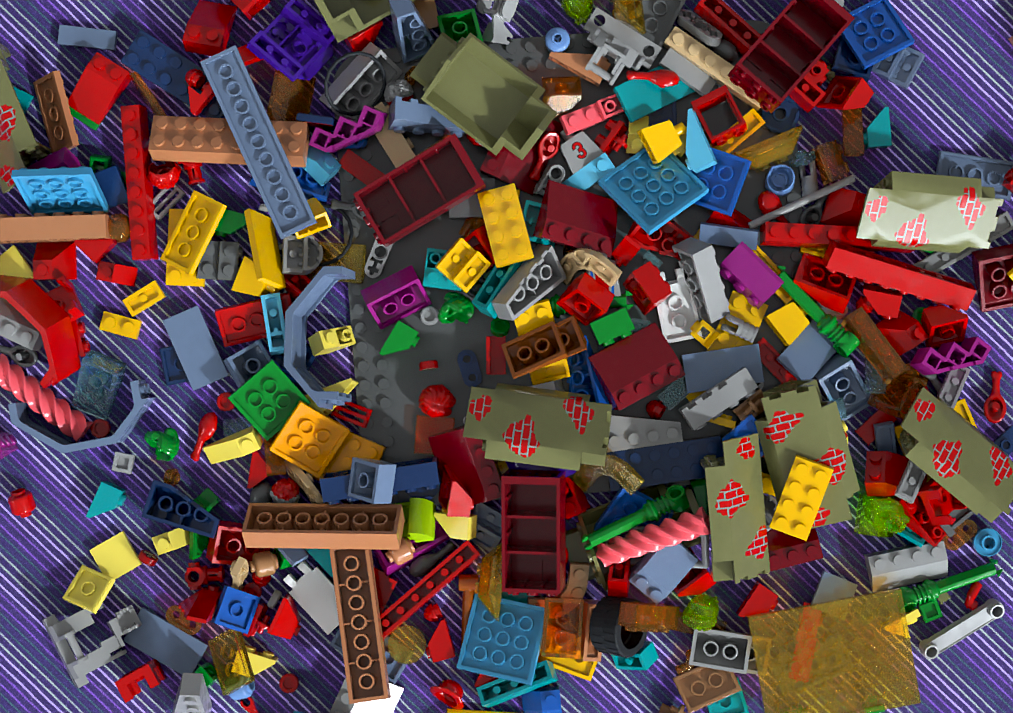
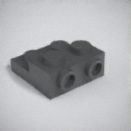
(220, 261)

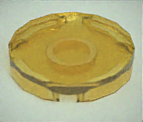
(406, 645)

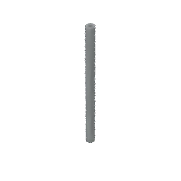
(801, 202)

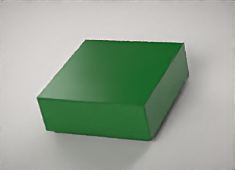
(930, 611)

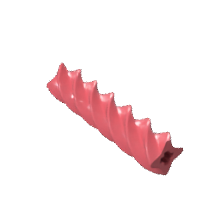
(42, 400)
(654, 537)

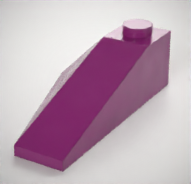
(421, 548)

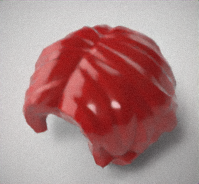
(165, 175)
(436, 401)

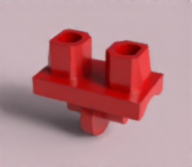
(615, 139)
(259, 621)

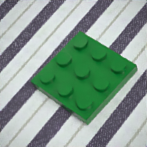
(268, 399)

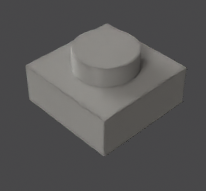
(123, 462)

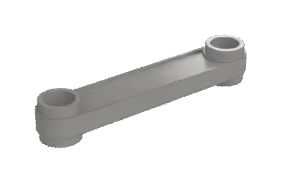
(961, 628)

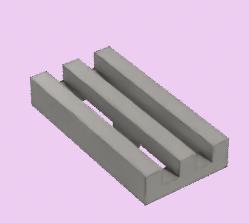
(177, 189)

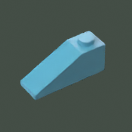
(697, 146)
(321, 165)
(590, 173)
(274, 322)

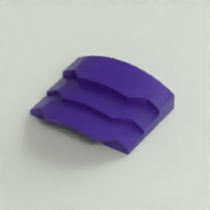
(295, 42)

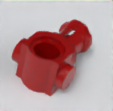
(194, 172)
(204, 575)

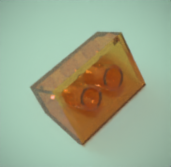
(289, 97)
(562, 627)

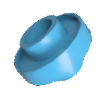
(987, 542)

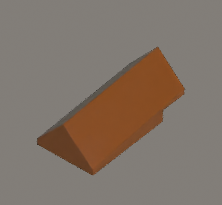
(544, 346)

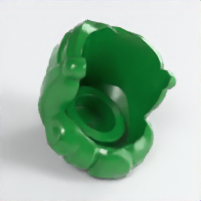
(456, 307)
(166, 443)

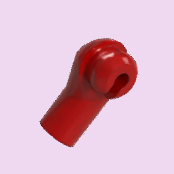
(971, 595)

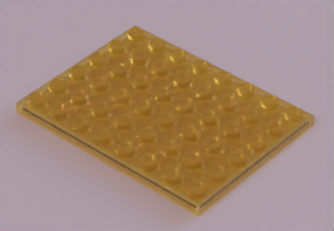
(836, 656)

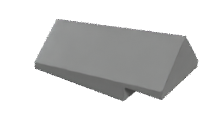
(723, 651)

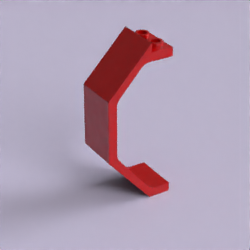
(49, 320)

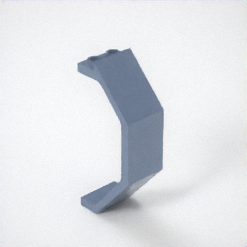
(296, 335)
(140, 391)

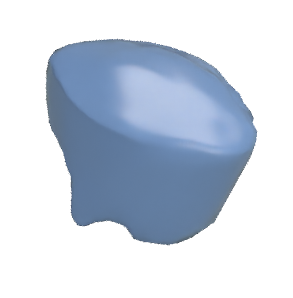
(780, 180)

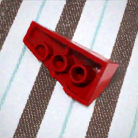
(201, 605)

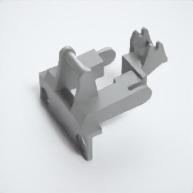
(501, 12)
(619, 43)
(125, 622)

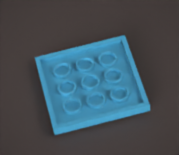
(60, 190)
(652, 191)
(506, 646)

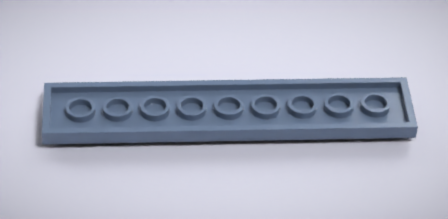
(258, 142)

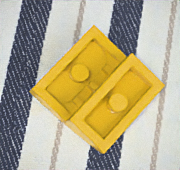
(464, 272)

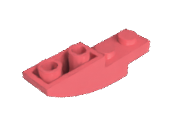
(591, 115)

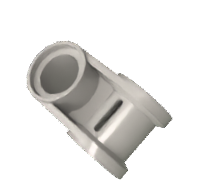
(542, 183)

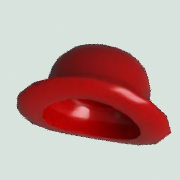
(449, 693)

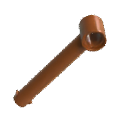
(467, 585)

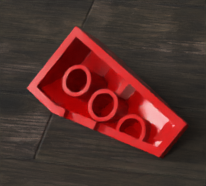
(660, 240)

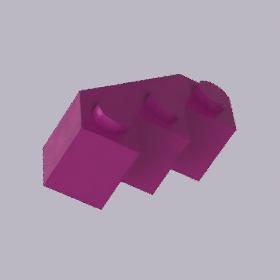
(349, 130)
(950, 356)

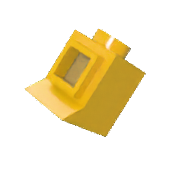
(704, 333)

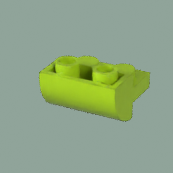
(419, 520)

